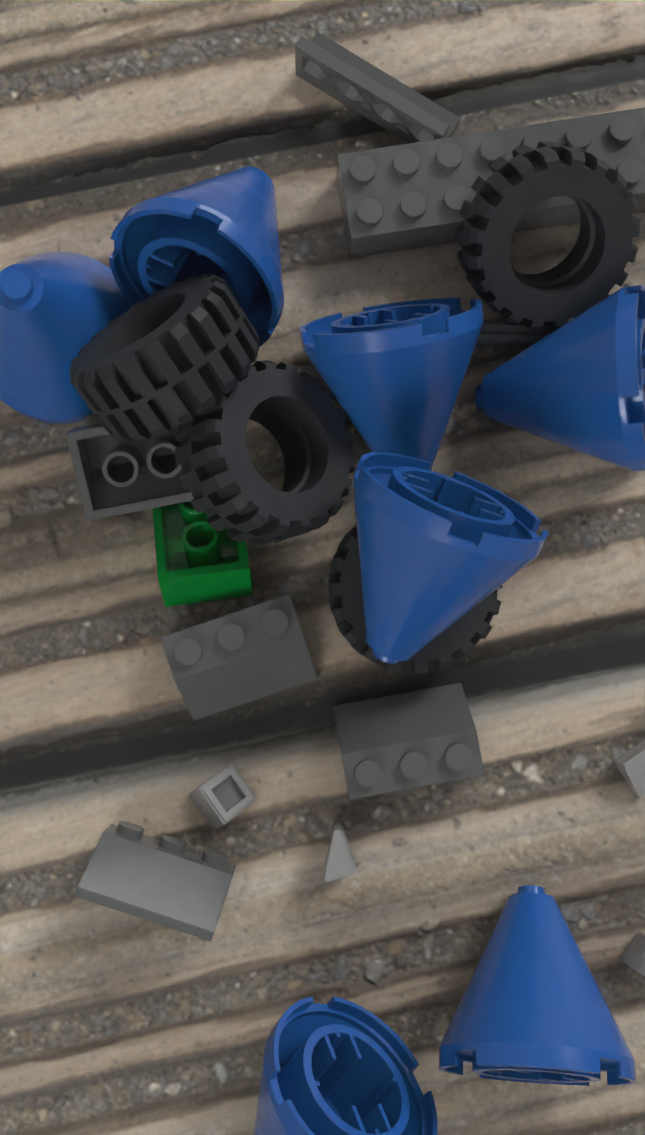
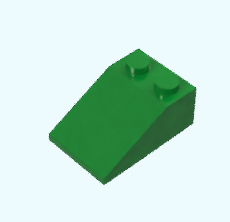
(196, 559)

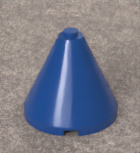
(212, 228)
(46, 316)
(397, 368)
(580, 383)
(431, 549)
(535, 1006)
(339, 1075)

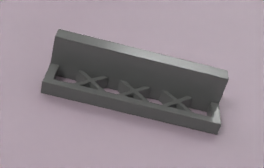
(371, 91)

